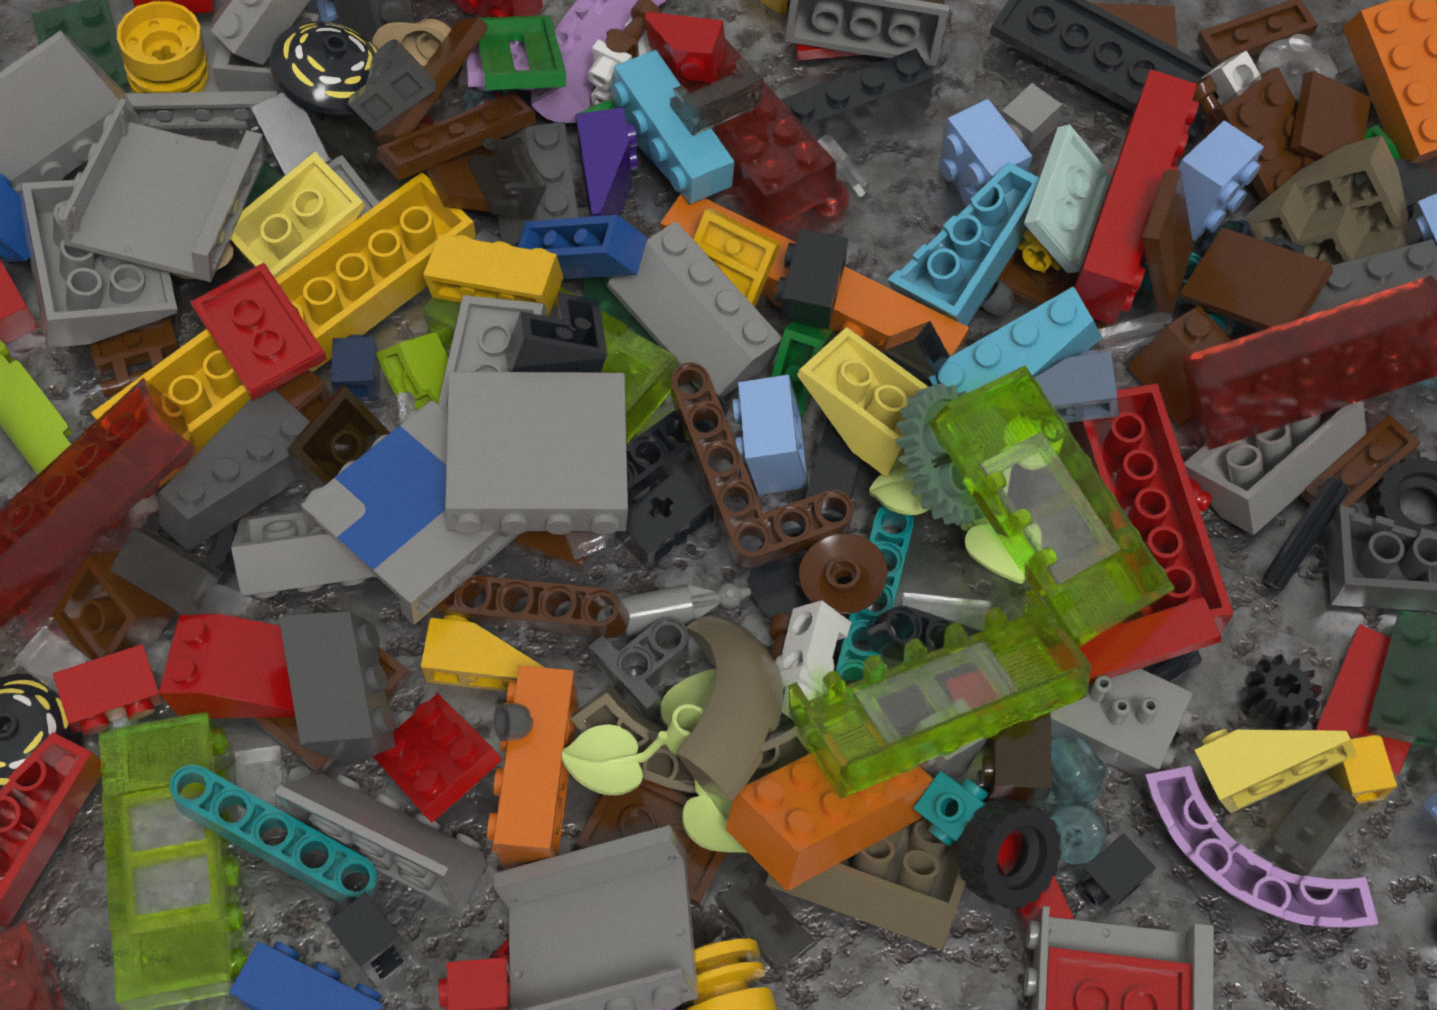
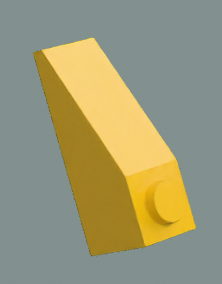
(469, 656)

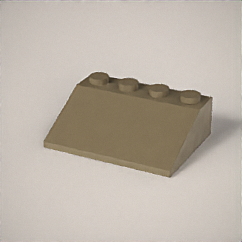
(898, 884)

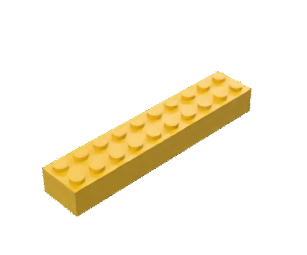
(336, 291)

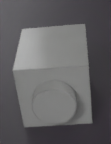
(1032, 116)

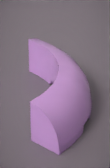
(576, 36)
(1246, 875)

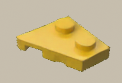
(737, 251)

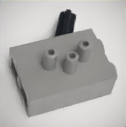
(1132, 716)

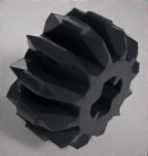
(1299, 697)

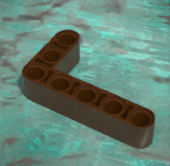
(737, 483)
(541, 607)

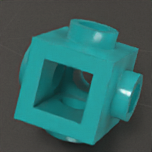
(950, 806)

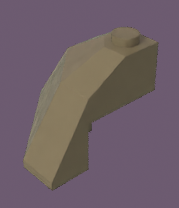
(1339, 205)

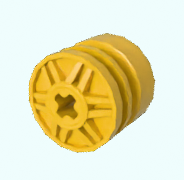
(163, 49)
(724, 977)

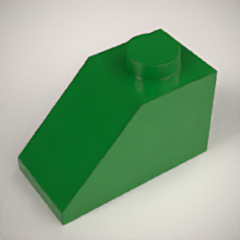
(797, 347)

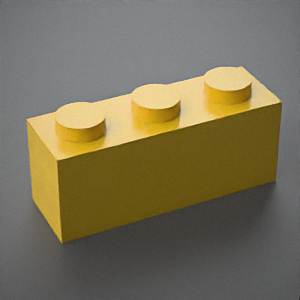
(492, 271)

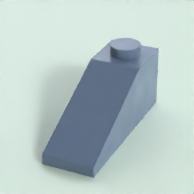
(1082, 387)

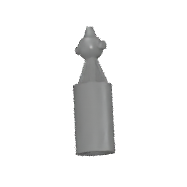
(679, 602)

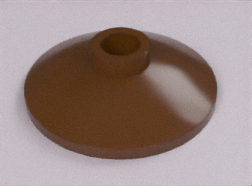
(843, 557)

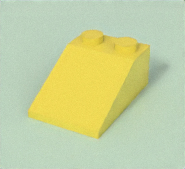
(295, 216)
(861, 396)
(1259, 763)

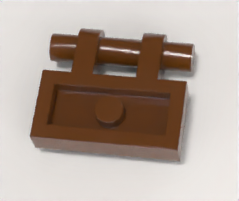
(132, 347)

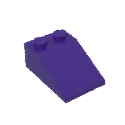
(606, 159)

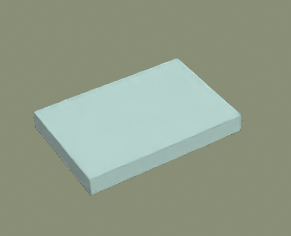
(1068, 199)

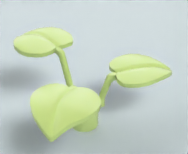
(981, 539)
(608, 761)

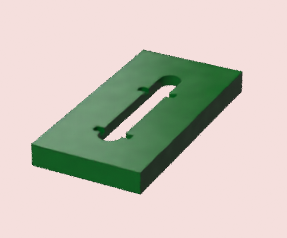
(540, 47)

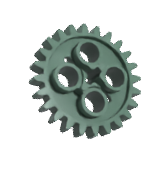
(941, 483)

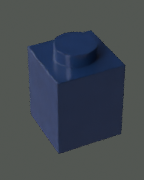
(356, 366)

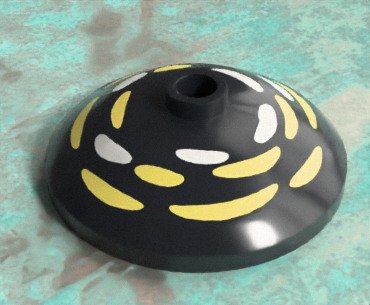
(321, 65)
(34, 716)

